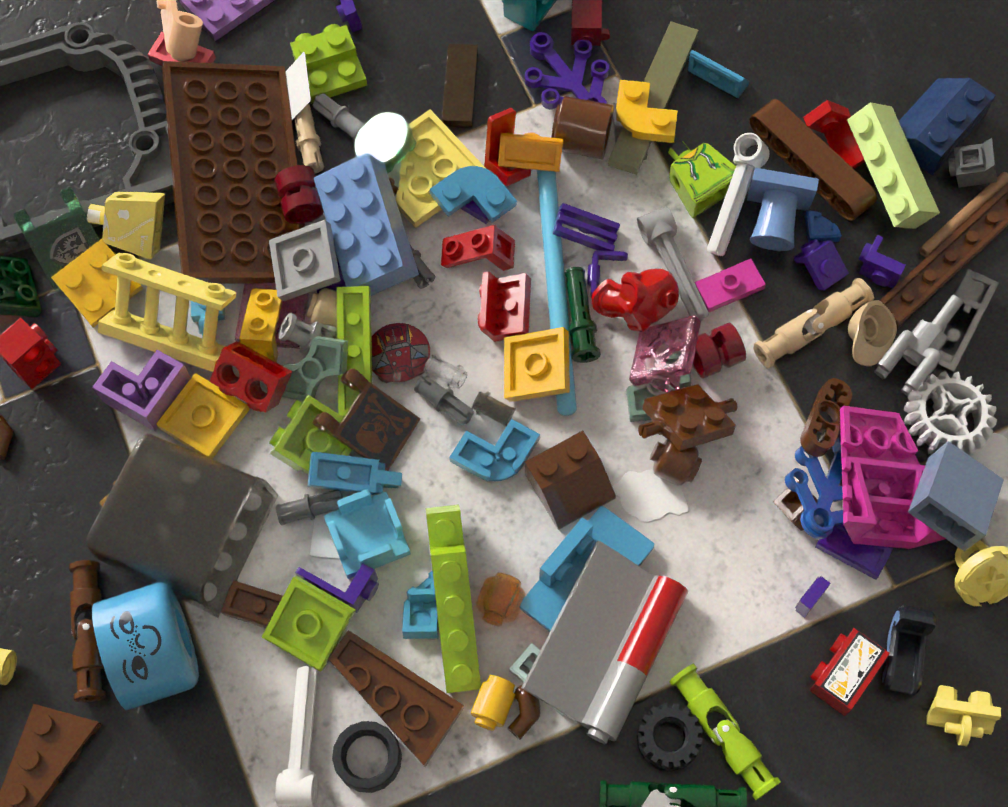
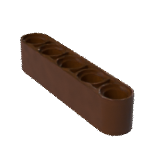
(813, 158)

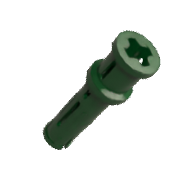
(582, 327)

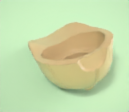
(872, 332)

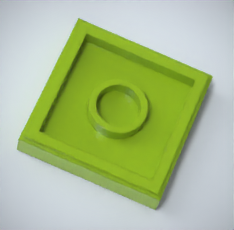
(308, 623)

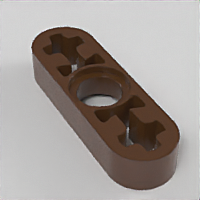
(816, 423)

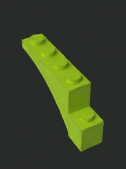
(453, 599)

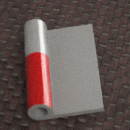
(605, 642)

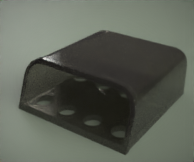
(175, 518)

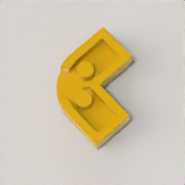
(643, 122)

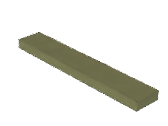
(663, 78)

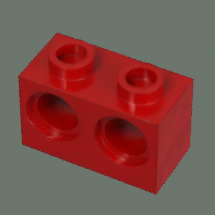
(28, 352)
(252, 369)

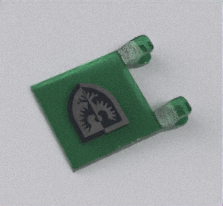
(59, 239)

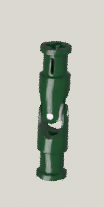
(692, 795)

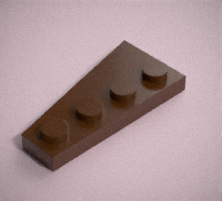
(402, 699)

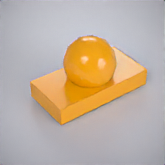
(530, 151)

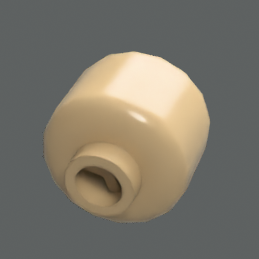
(323, 307)

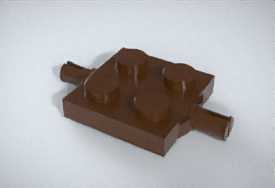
(688, 417)

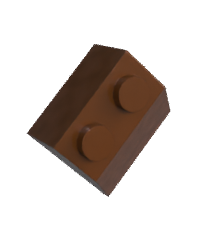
(569, 479)

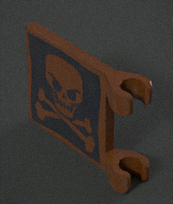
(374, 423)

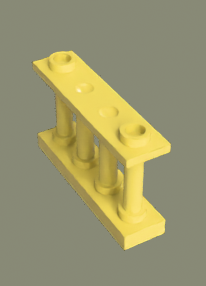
(147, 331)

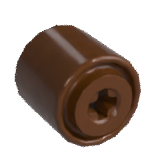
(583, 126)

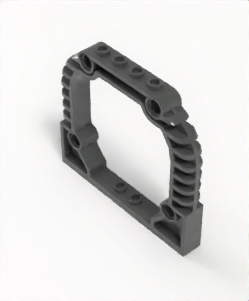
(87, 51)

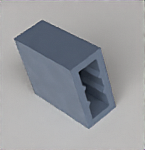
(956, 496)

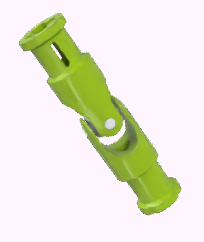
(737, 748)

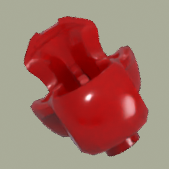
(639, 300)

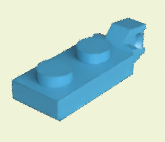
(350, 473)

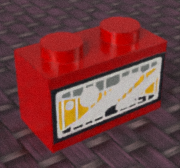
(848, 672)

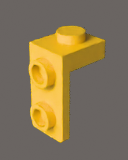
(261, 322)

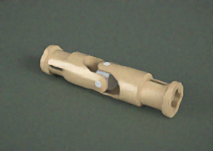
(823, 316)

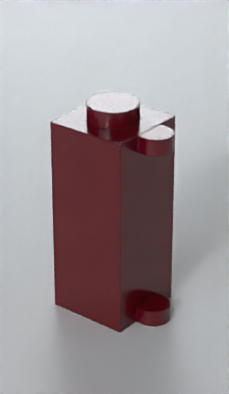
(588, 22)

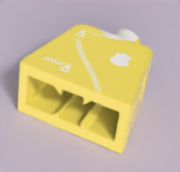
(131, 221)

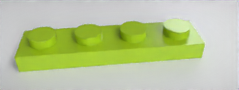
(354, 326)

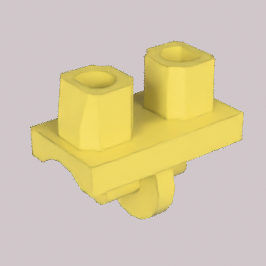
(961, 717)

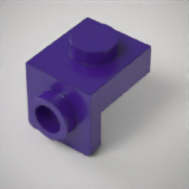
(822, 263)
(878, 267)

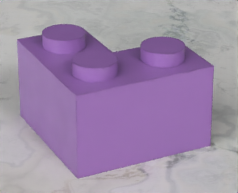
(143, 395)

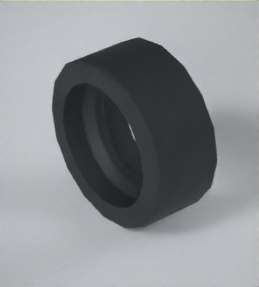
(342, 744)

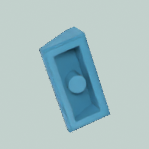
(717, 74)

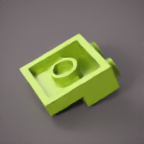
(330, 61)
(302, 438)

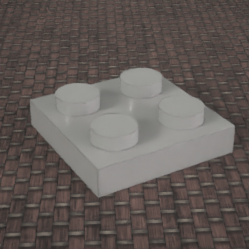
(304, 260)

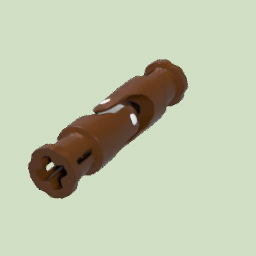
(85, 656)

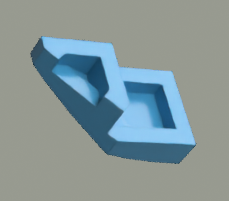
(420, 612)

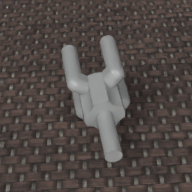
(920, 347)

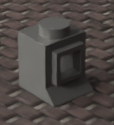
(974, 164)

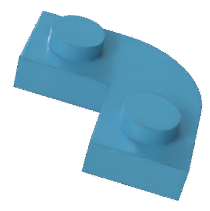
(477, 185)
(496, 461)

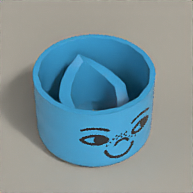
(145, 645)

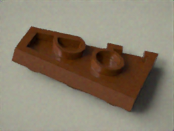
(43, 754)

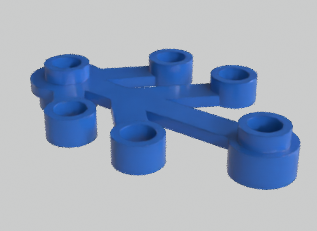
(817, 518)

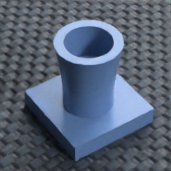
(780, 198)

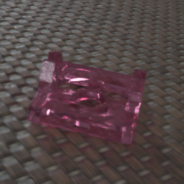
(679, 335)

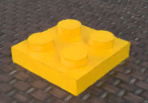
(90, 287)
(536, 364)
(202, 416)

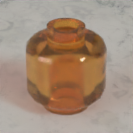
(500, 599)

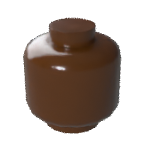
(674, 464)

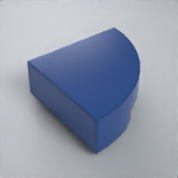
(820, 227)

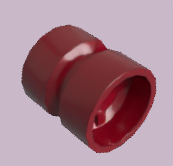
(298, 194)
(720, 348)

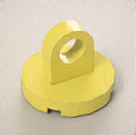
(983, 574)

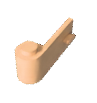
(180, 30)

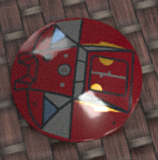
(399, 352)

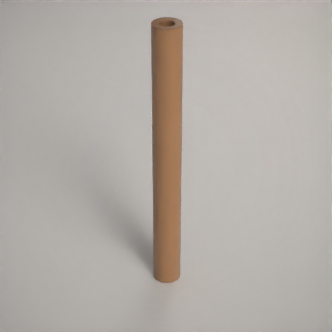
(963, 215)

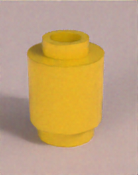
(493, 702)

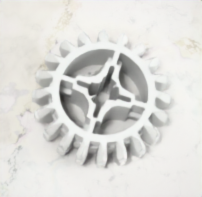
(952, 398)

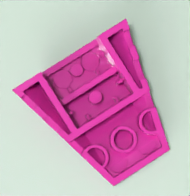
(880, 480)

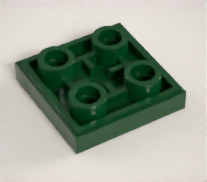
(17, 288)

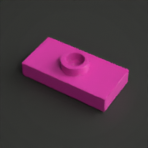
(730, 285)

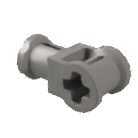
(303, 333)

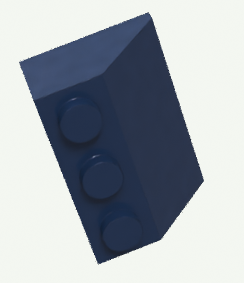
(944, 119)

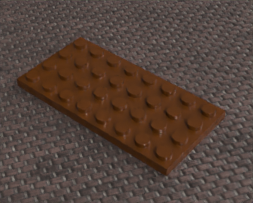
(226, 147)

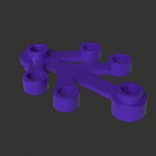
(567, 79)

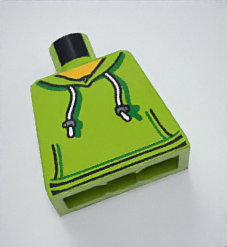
(699, 176)

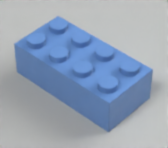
(366, 224)

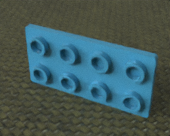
(566, 562)

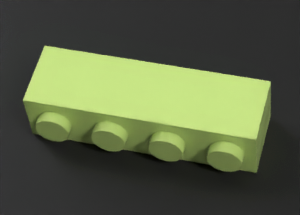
(893, 166)

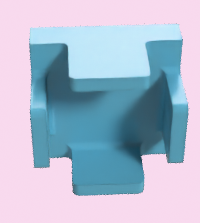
(366, 531)

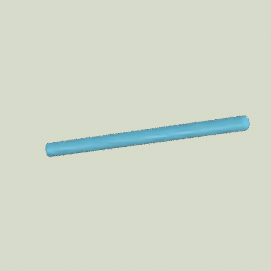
(555, 275)

